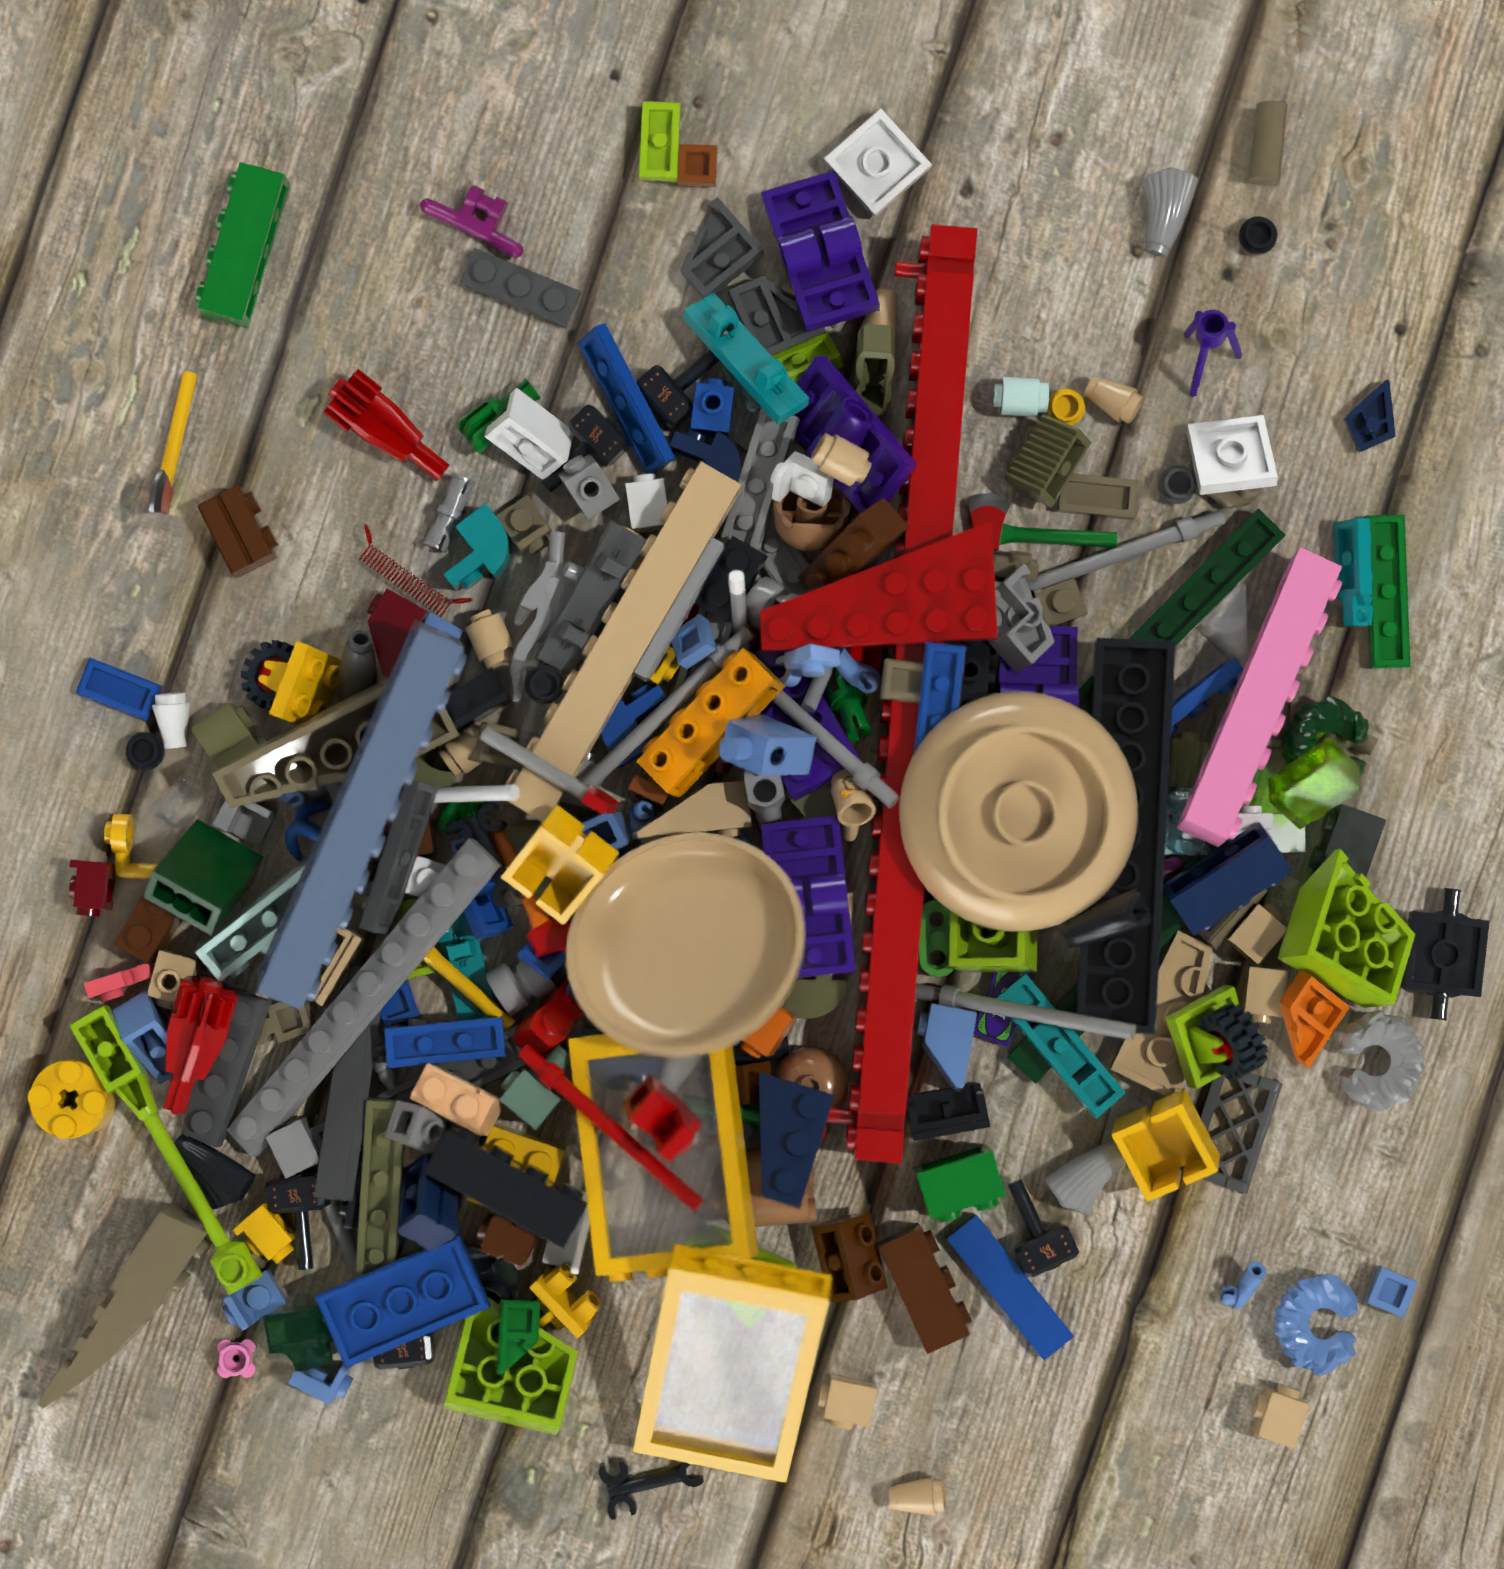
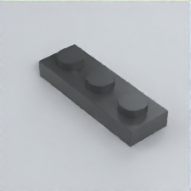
(520, 288)

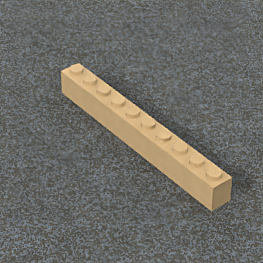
(628, 632)

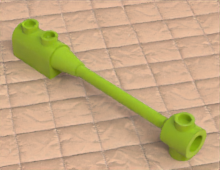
(126, 1075)

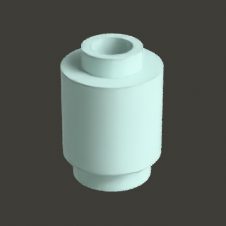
(1021, 396)

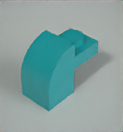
(490, 547)

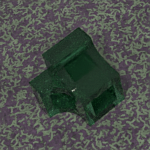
(299, 1335)

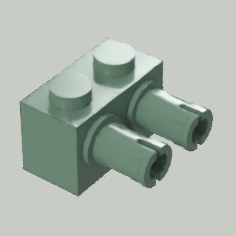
(529, 1096)

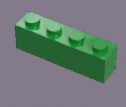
(243, 244)

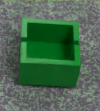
(959, 1183)

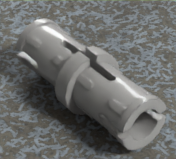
(449, 513)

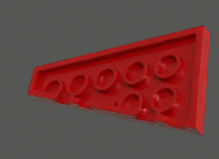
(914, 599)

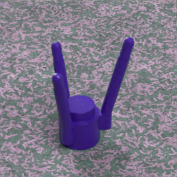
(1211, 331)

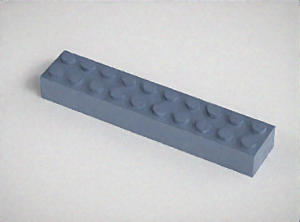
(358, 815)

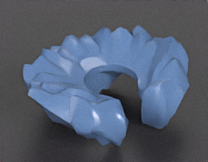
(1293, 1323)

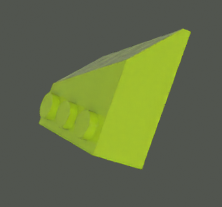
(1347, 936)
(527, 1394)

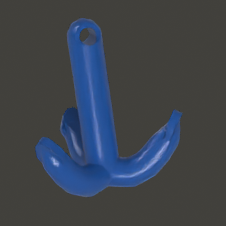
(303, 826)

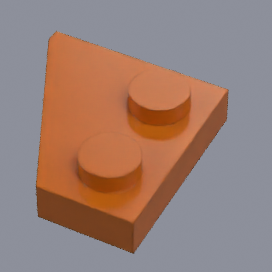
(1310, 1016)

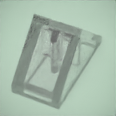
(1227, 625)
(170, 818)

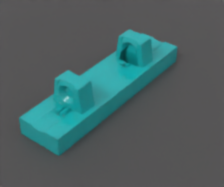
(746, 358)
(461, 943)
(1065, 1052)

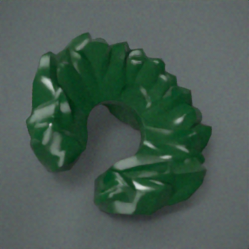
(1323, 718)

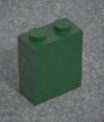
(203, 877)

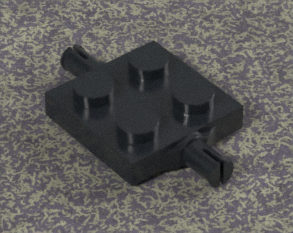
(1446, 954)

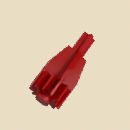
(380, 422)
(195, 1035)

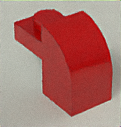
(662, 1117)

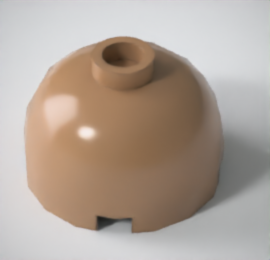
(809, 524)
(817, 1070)

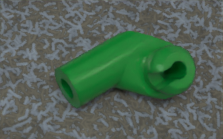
(455, 811)

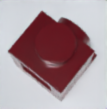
(92, 887)

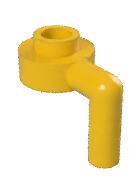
(120, 835)

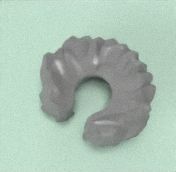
(1405, 1066)

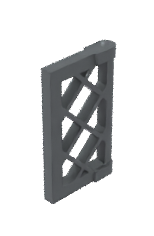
(1263, 1118)

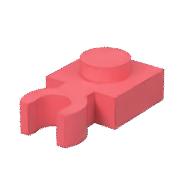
(112, 986)

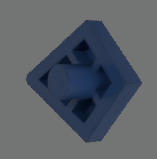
(1372, 419)

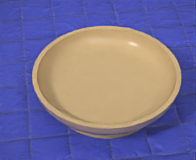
(1018, 811)
(686, 945)

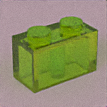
(1314, 783)

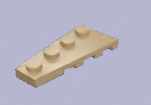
(1181, 980)

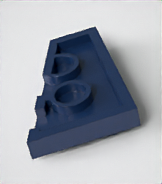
(790, 1137)

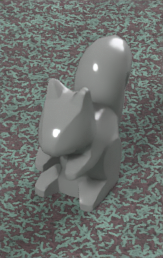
(764, 797)

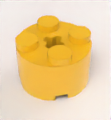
(51, 1093)

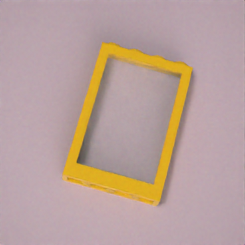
(628, 1209)
(731, 1362)

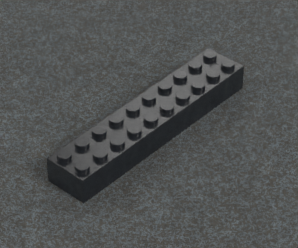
(1135, 706)

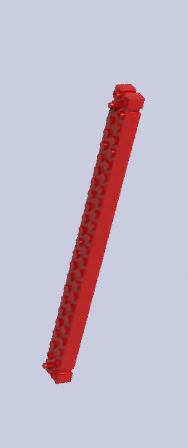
(896, 901)

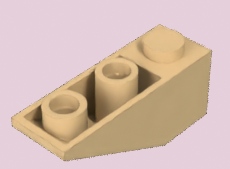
(708, 809)

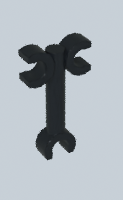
(477, 829)
(621, 1488)

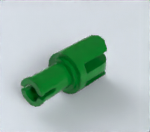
(475, 423)
(849, 704)

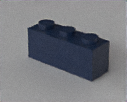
(1227, 878)

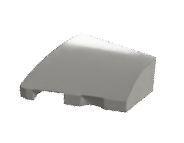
(1020, 622)

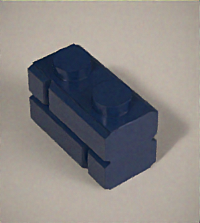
(427, 1207)

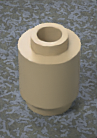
(841, 459)
(490, 638)
(460, 751)

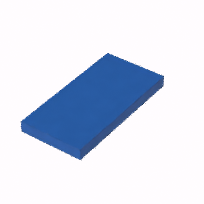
(402, 1301)

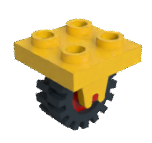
(291, 679)

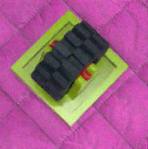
(1216, 1038)

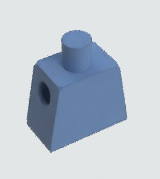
(754, 746)

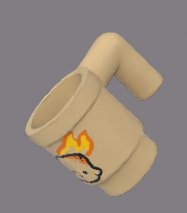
(852, 804)

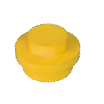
(1066, 406)

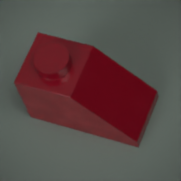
(390, 625)

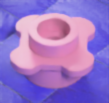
(227, 1366)

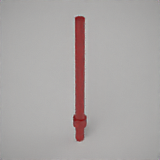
(554, 1078)

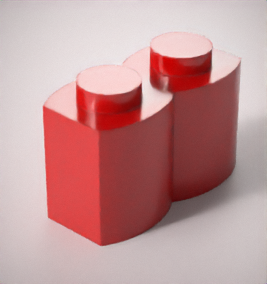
(550, 1022)

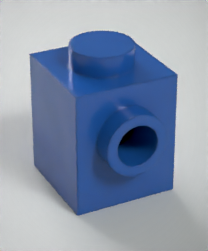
(712, 407)

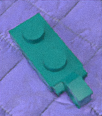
(1353, 553)

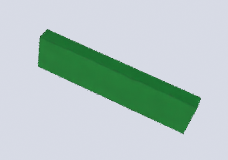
(1390, 620)

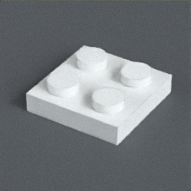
(877, 163)
(1231, 455)

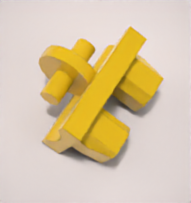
(560, 1304)

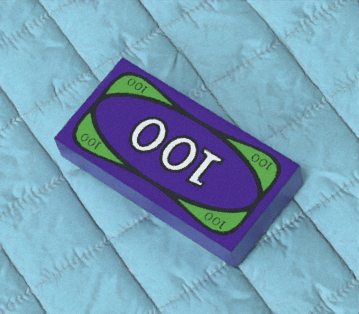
(994, 1026)

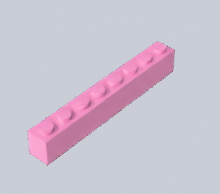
(1259, 698)

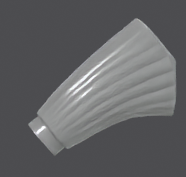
(1168, 199)
(1082, 1178)

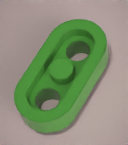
(934, 939)

